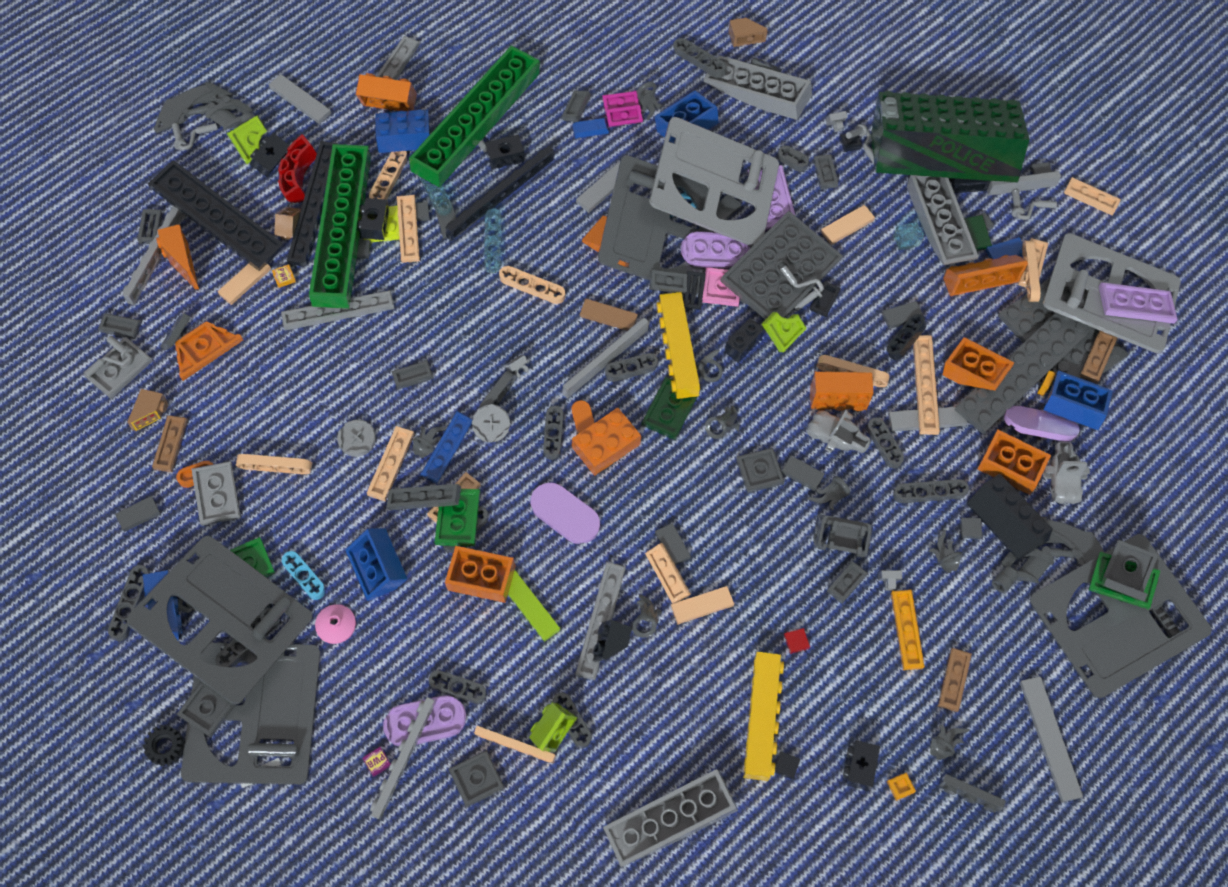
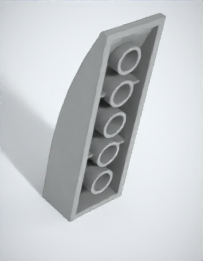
(763, 88)
(941, 218)
(670, 818)

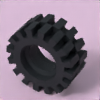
(153, 739)

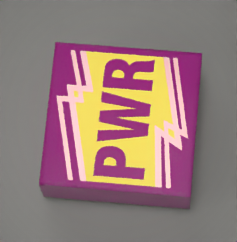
(376, 761)

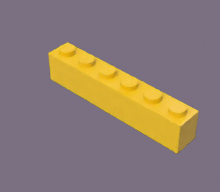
(679, 345)
(762, 716)

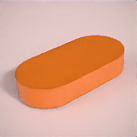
(582, 415)
(185, 476)

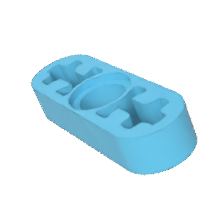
(302, 566)

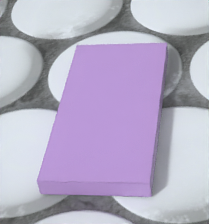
(781, 199)
(1137, 303)

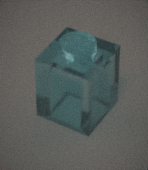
(908, 235)

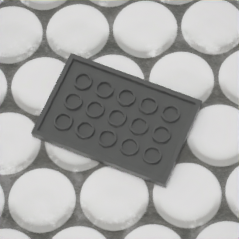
(758, 276)
(1027, 317)

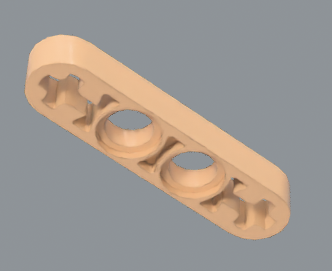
(387, 176)
(1031, 271)
(534, 281)
(832, 364)
(273, 464)

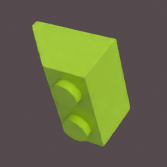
(552, 727)

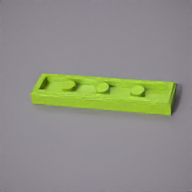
(532, 608)

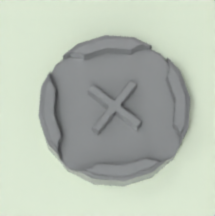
(490, 423)
(356, 438)

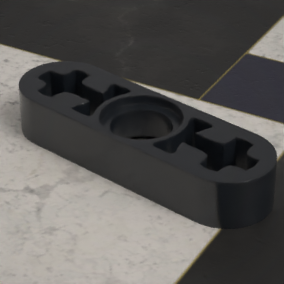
(908, 328)

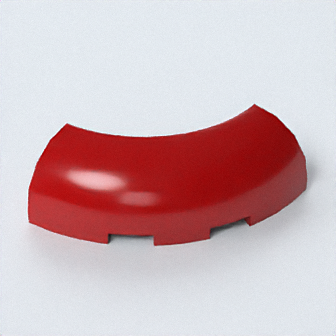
(294, 167)

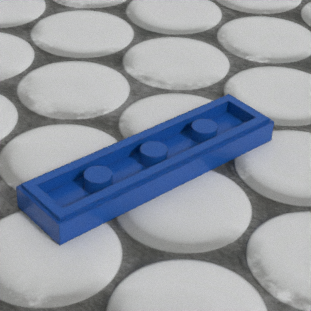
(446, 448)

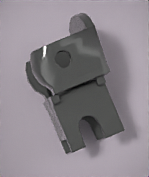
(843, 535)

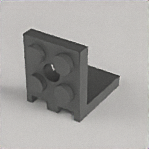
(1126, 582)

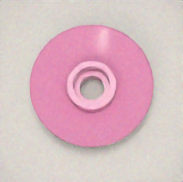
(339, 632)

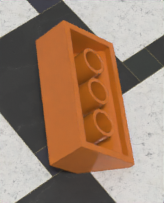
(984, 274)

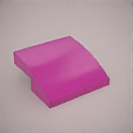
(622, 109)

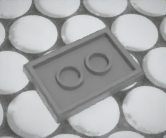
(113, 377)
(216, 493)

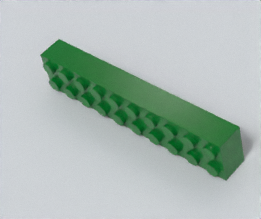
(474, 116)
(338, 229)

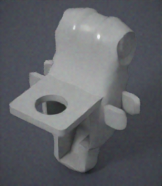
(837, 432)
(1066, 474)

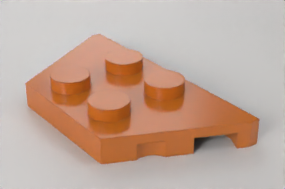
(202, 347)

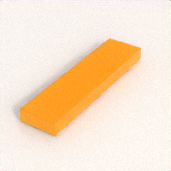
(907, 630)

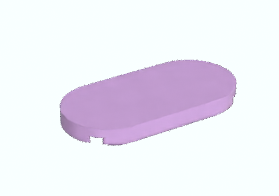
(712, 250)
(1041, 423)
(565, 513)
(444, 721)

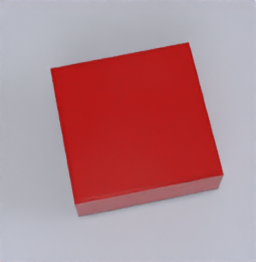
(796, 640)

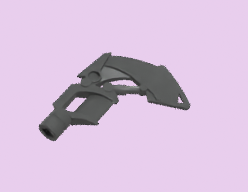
(218, 108)
(1080, 544)

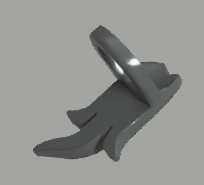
(648, 99)
(708, 359)
(726, 420)
(424, 444)
(834, 491)
(947, 557)
(648, 614)
(943, 745)

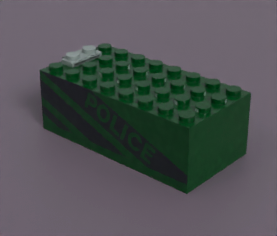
(949, 136)

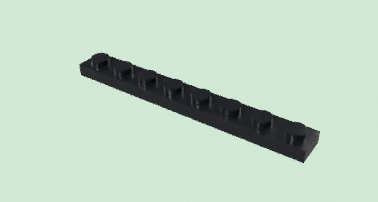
(498, 194)
(311, 207)

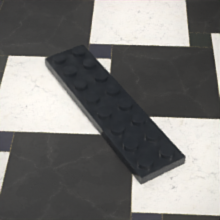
(216, 215)

